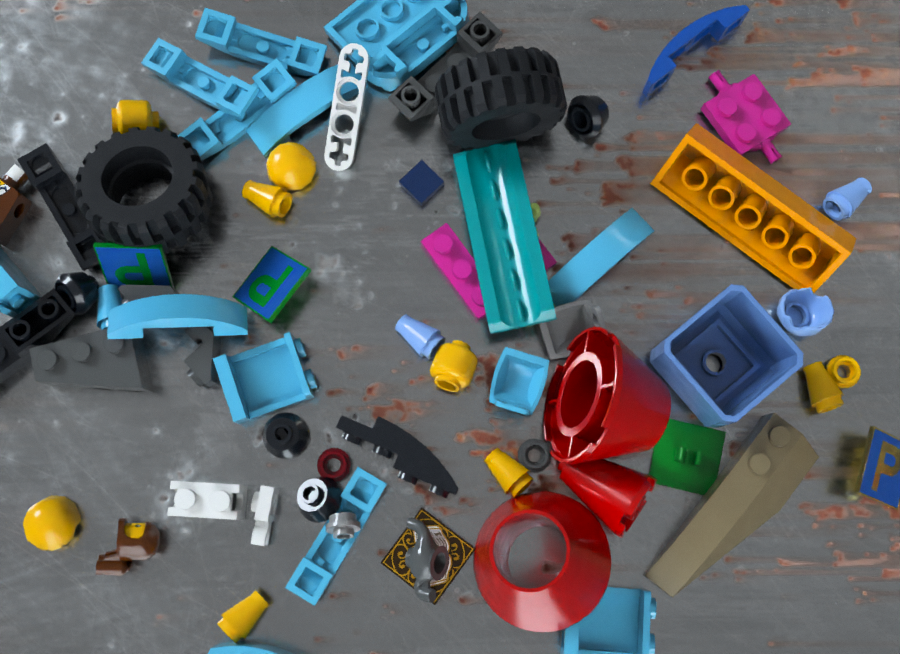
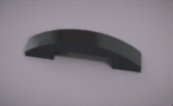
(58, 192)

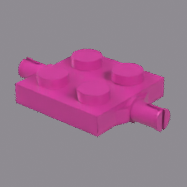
(745, 116)

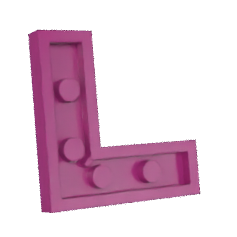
(460, 266)

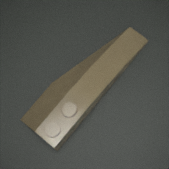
(738, 502)

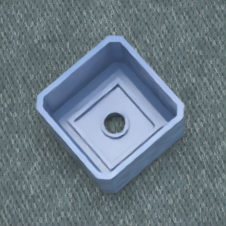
(753, 354)

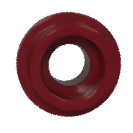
(326, 457)

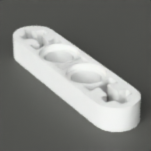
(350, 108)

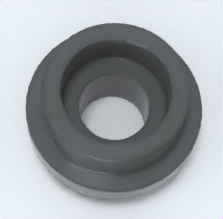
(545, 456)

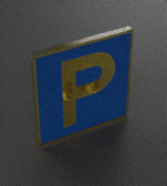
(880, 469)

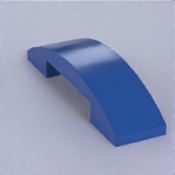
(716, 23)

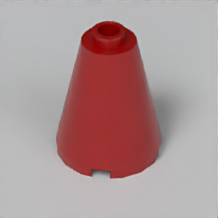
(609, 491)

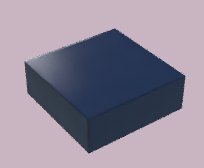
(421, 183)

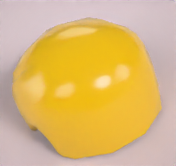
(291, 166)
(51, 523)

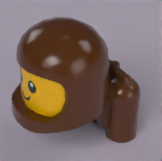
(134, 542)

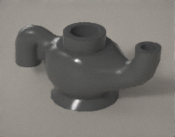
(425, 560)

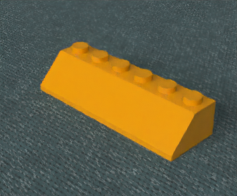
(753, 211)

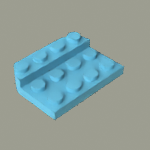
(398, 35)

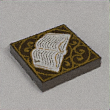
(458, 550)

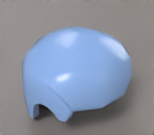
(804, 312)

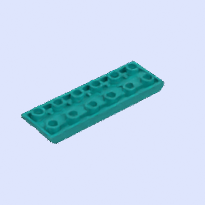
(504, 237)

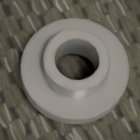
(343, 525)

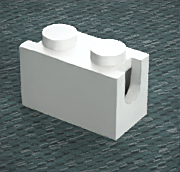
(208, 500)

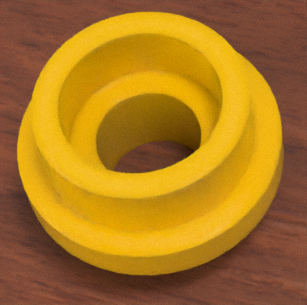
(852, 370)

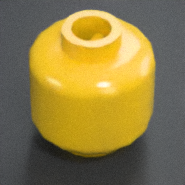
(133, 114)
(453, 366)

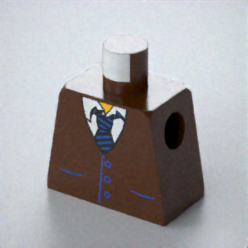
(12, 203)

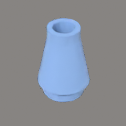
(846, 199)
(420, 336)

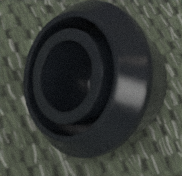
(587, 115)
(77, 290)
(291, 443)
(319, 499)

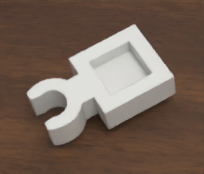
(264, 506)

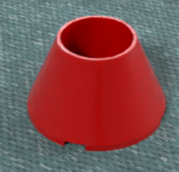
(603, 401)
(576, 587)

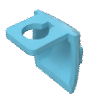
(518, 381)

